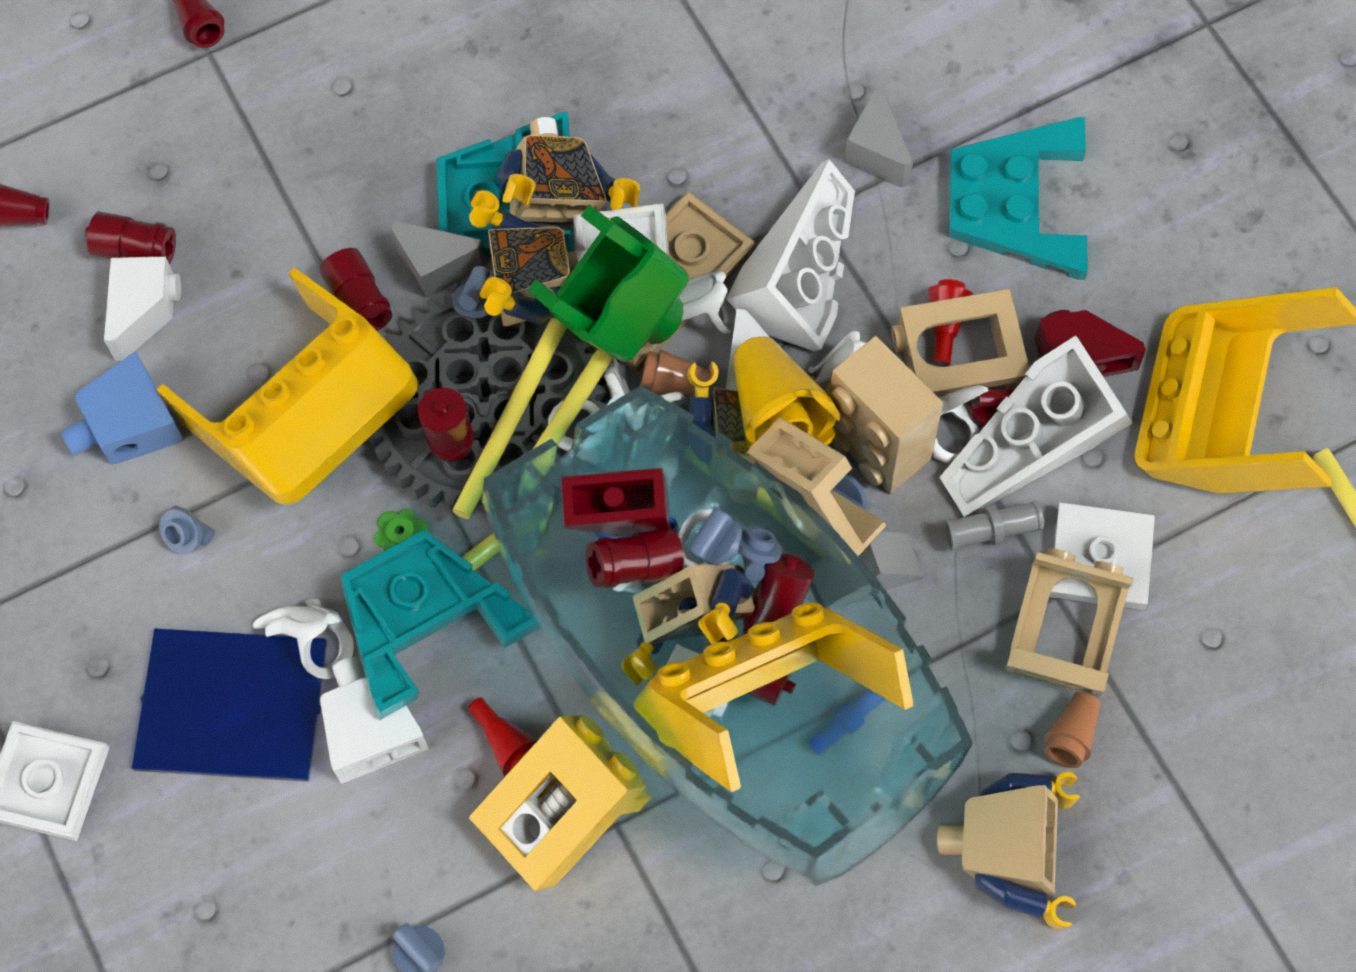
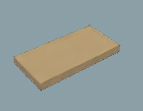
(700, 244)

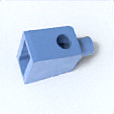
(122, 415)

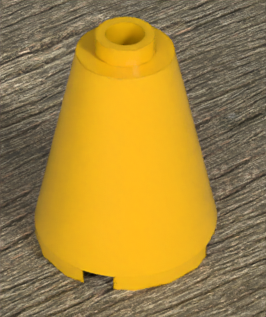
(776, 387)

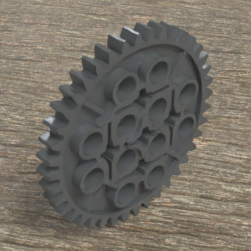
(435, 356)

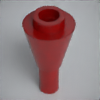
(946, 333)
(505, 739)

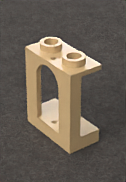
(998, 306)
(814, 472)
(1111, 593)

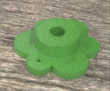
(391, 523)

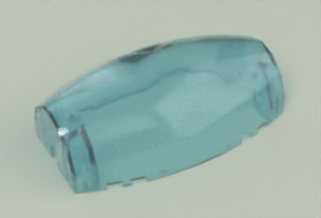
(825, 767)

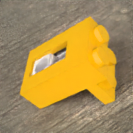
(590, 772)

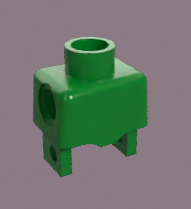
(619, 291)

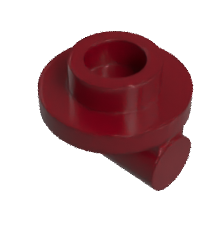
(985, 405)

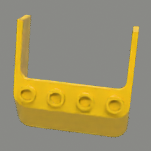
(1211, 389)
(313, 407)
(725, 670)

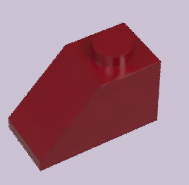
(1108, 346)
(616, 502)

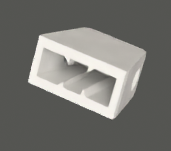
(354, 733)

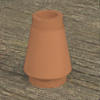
(668, 374)
(1073, 732)

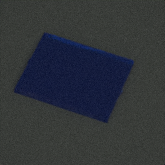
(229, 706)

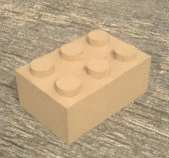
(884, 415)

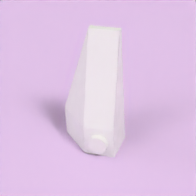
(795, 266)
(1043, 424)

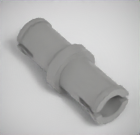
(993, 525)

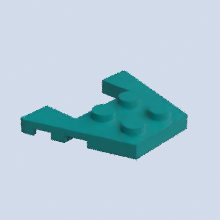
(473, 170)
(998, 195)
(410, 596)

